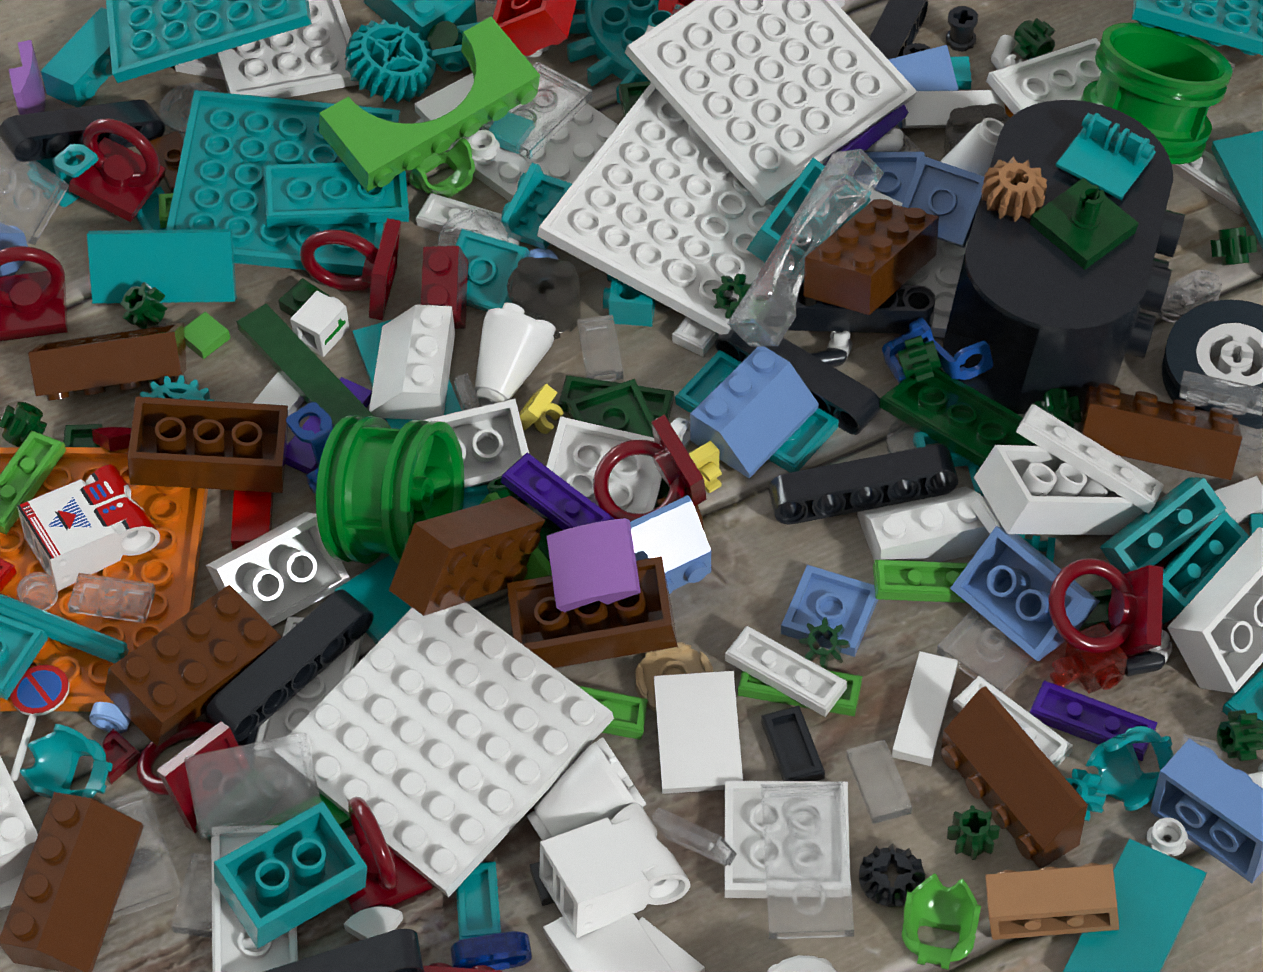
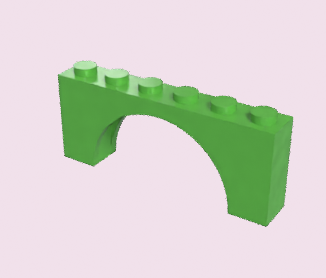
(382, 149)

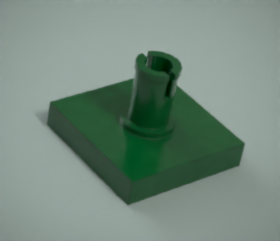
(1084, 223)

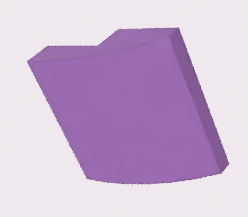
(27, 82)
(593, 564)

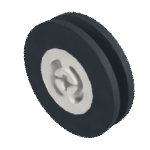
(1211, 330)

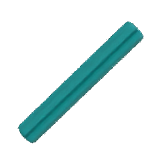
(65, 630)

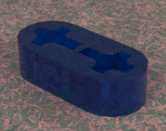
(495, 950)

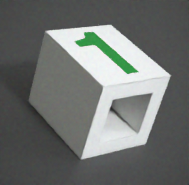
(320, 322)

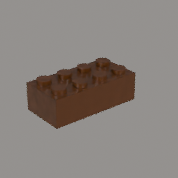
(871, 256)
(1162, 431)
(208, 444)
(466, 554)
(188, 664)

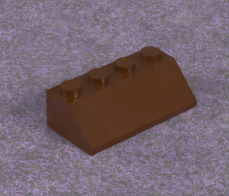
(108, 360)
(596, 629)
(1014, 779)
(70, 885)

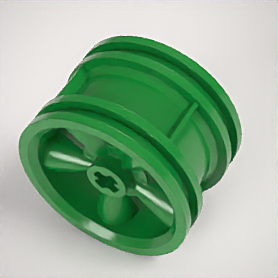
(1161, 84)
(383, 482)

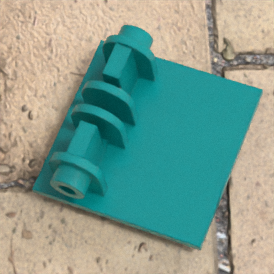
(1106, 156)

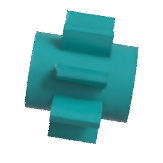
(1089, 789)

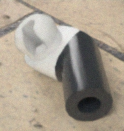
(837, 349)
(1151, 659)

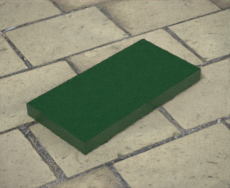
(613, 409)
(954, 415)

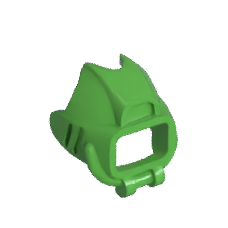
(460, 162)
(944, 909)

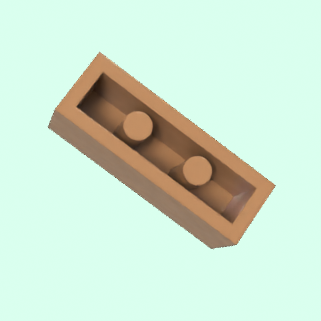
(1052, 901)

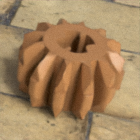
(1014, 189)

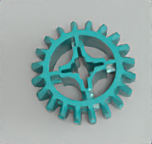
(390, 61)

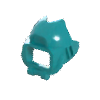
(57, 760)
(1121, 770)

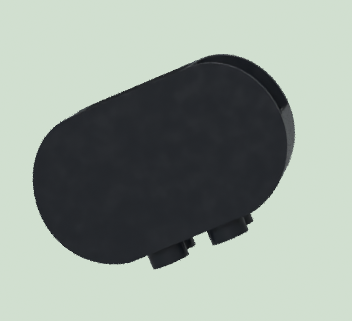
(1037, 306)

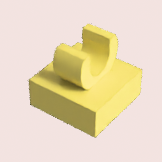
(537, 408)
(707, 461)

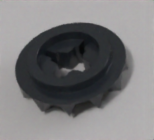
(876, 884)

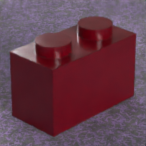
(445, 280)

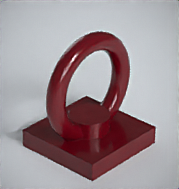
(120, 178)
(378, 267)
(32, 301)
(670, 459)
(1132, 611)
(173, 774)
(388, 876)

